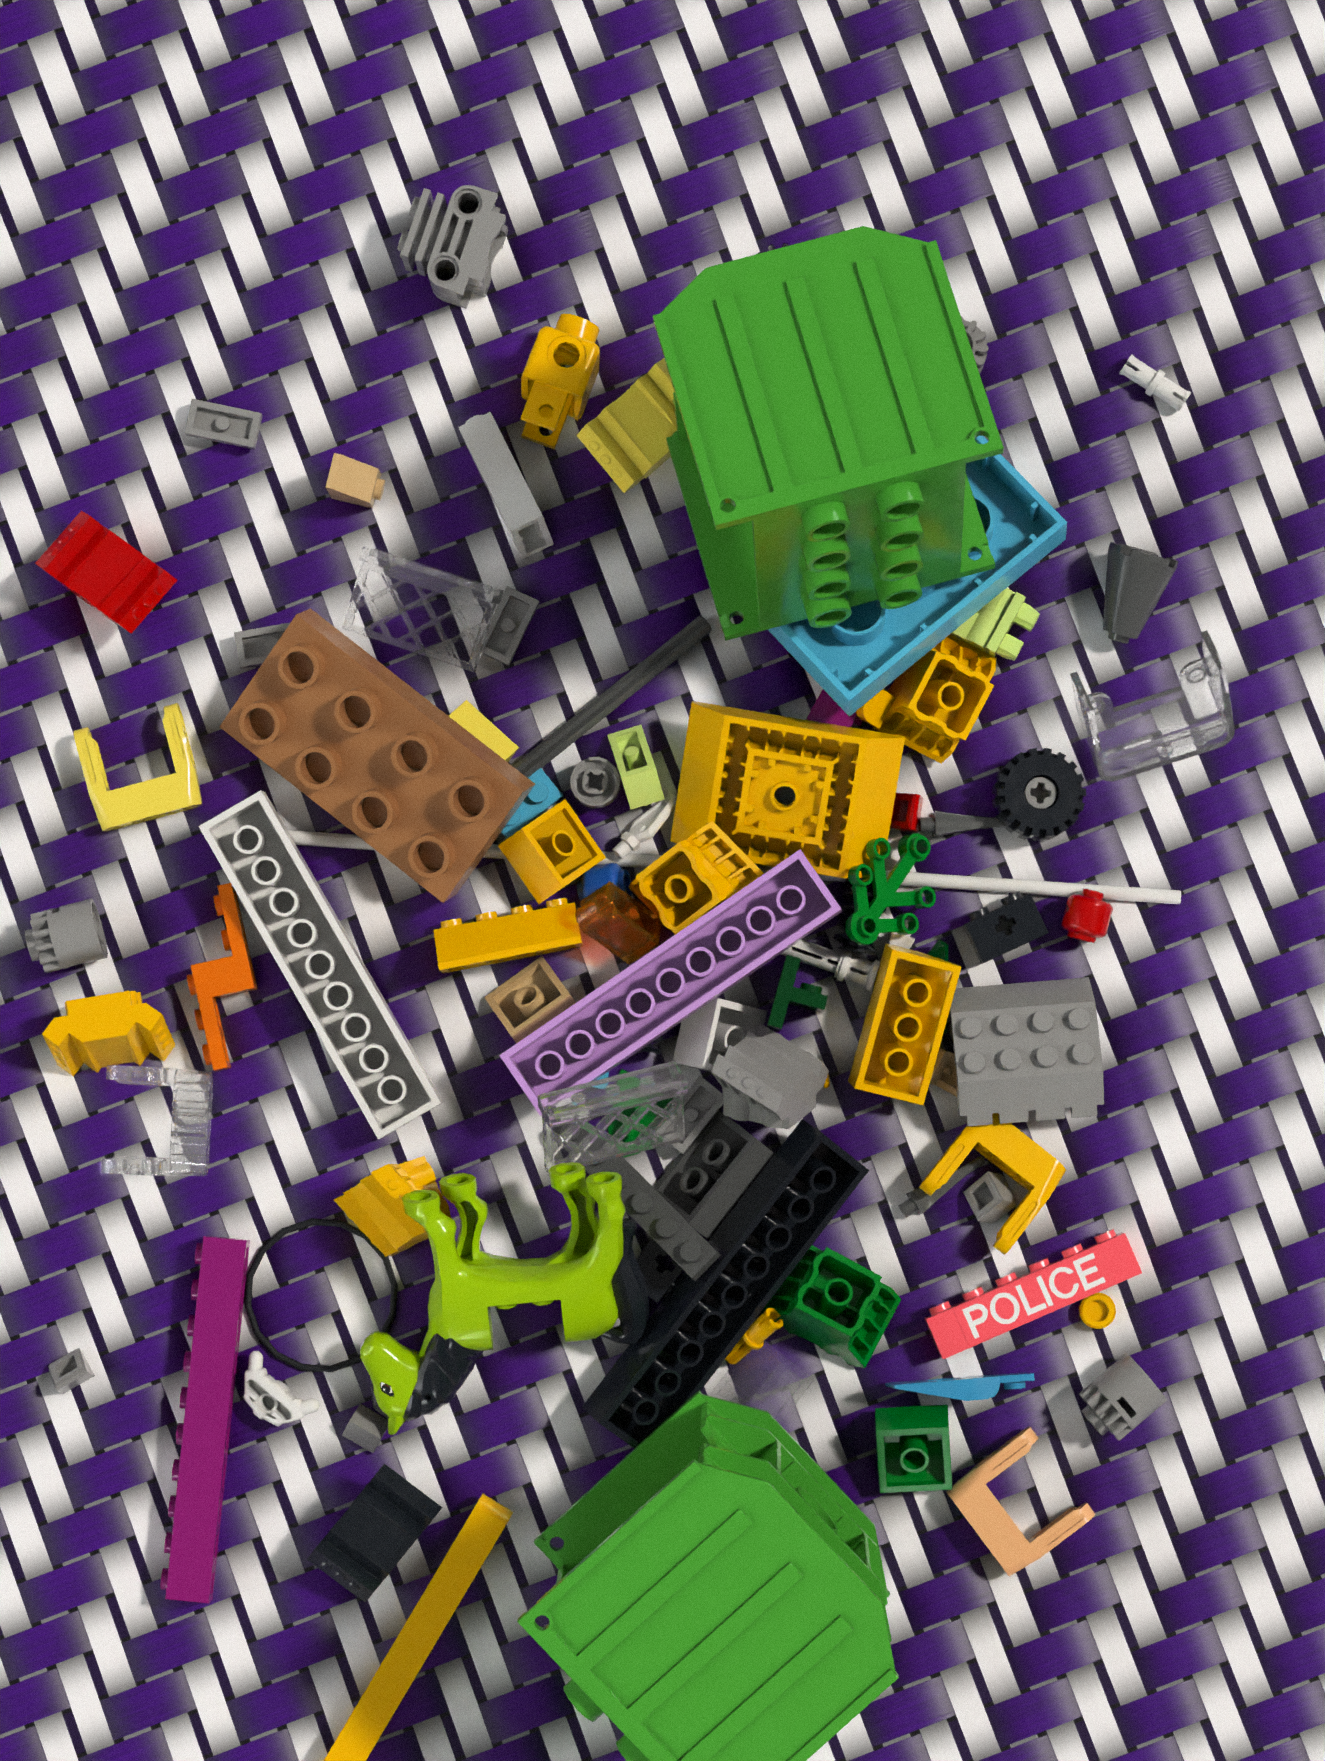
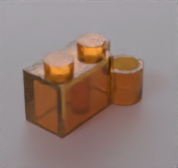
(619, 923)

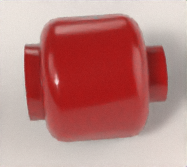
(1087, 916)

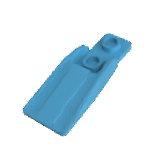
(965, 1388)

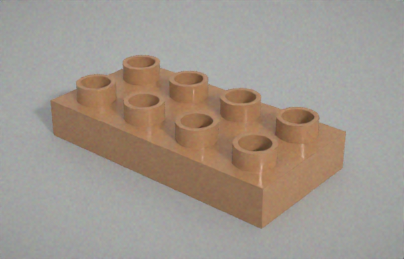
(376, 755)

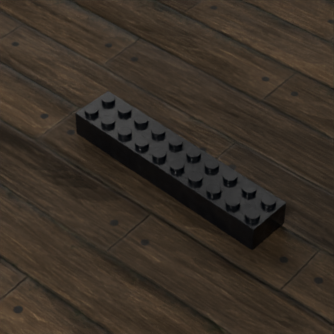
(709, 1316)

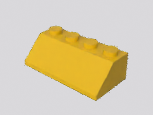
(507, 937)
(904, 1024)

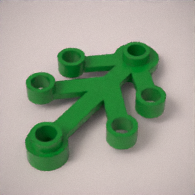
(885, 890)

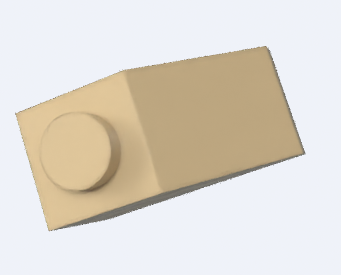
(354, 481)

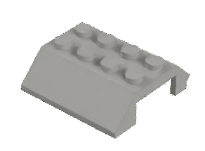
(1026, 1051)

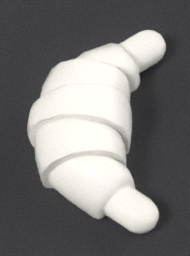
(272, 1398)

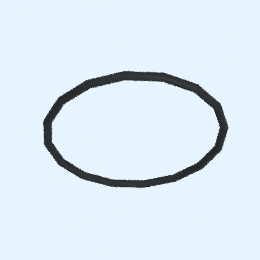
(249, 1282)

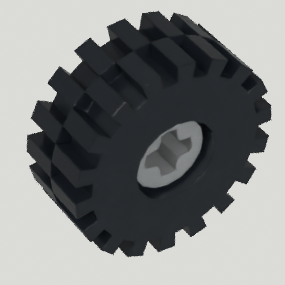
(1021, 809)

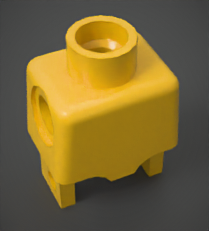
(555, 390)

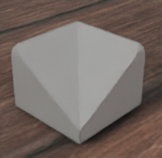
(990, 1197)

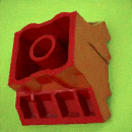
(106, 572)

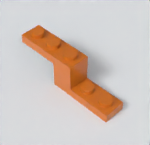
(222, 978)

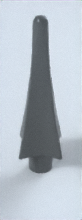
(949, 823)
(921, 1202)

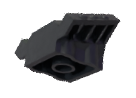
(374, 1533)

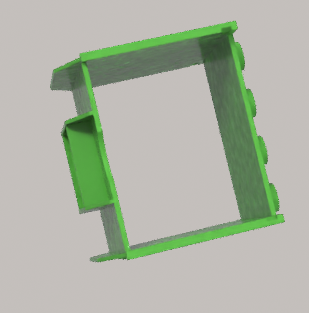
(826, 428)
(717, 1595)

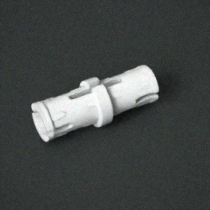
(1155, 382)

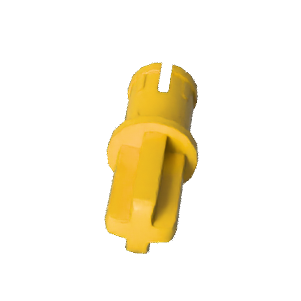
(755, 1335)

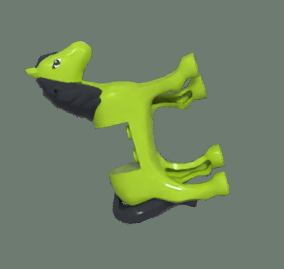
(590, 1275)

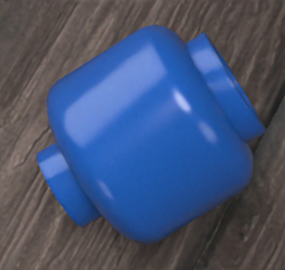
(599, 876)

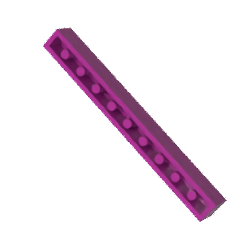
(206, 1420)

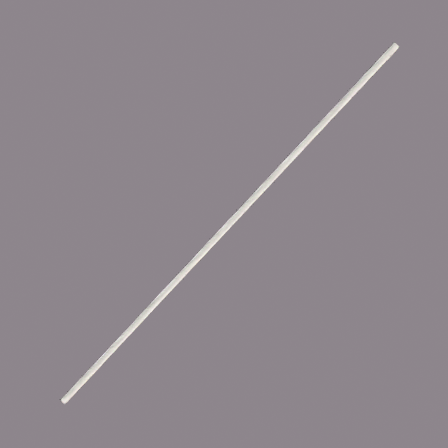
(912, 879)

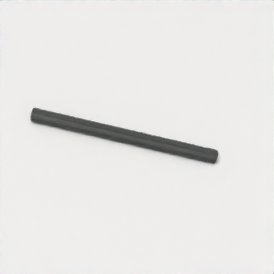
(614, 696)

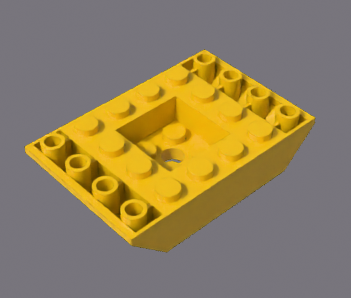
(838, 775)

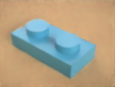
(539, 799)

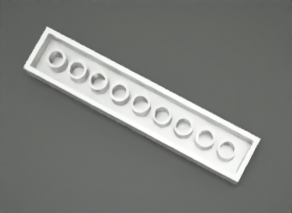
(321, 964)

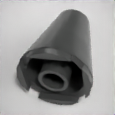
(1133, 589)

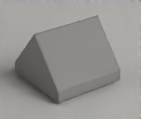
(70, 1371)
(366, 1428)

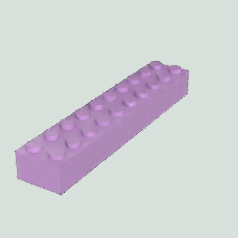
(674, 980)

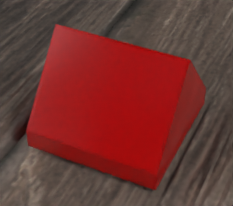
(906, 812)

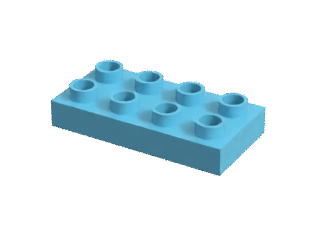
(879, 644)

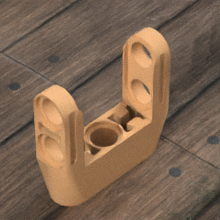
(994, 1523)

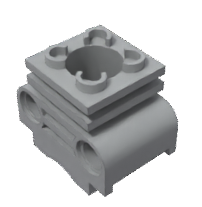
(454, 242)

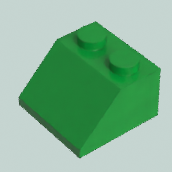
(913, 1448)

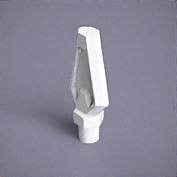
(645, 826)

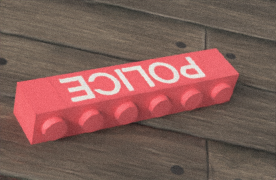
(1033, 1294)

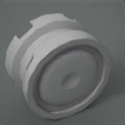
(595, 782)

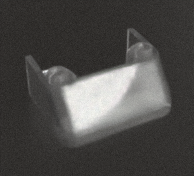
(1162, 725)

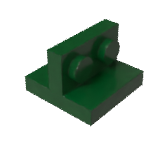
(806, 996)

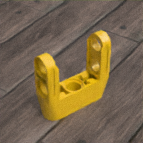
(1016, 1157)

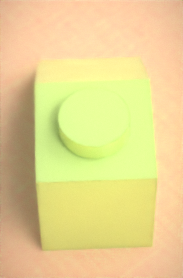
(636, 767)

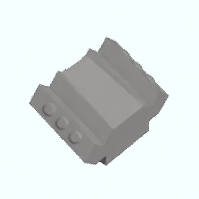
(769, 1079)

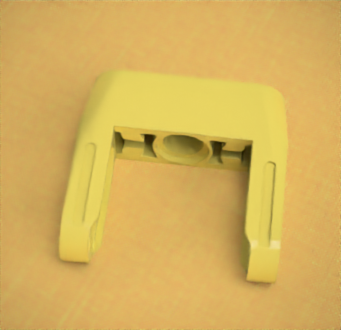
(145, 799)

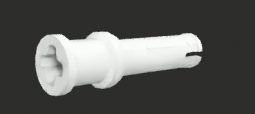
(842, 969)

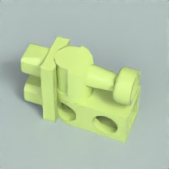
(991, 624)

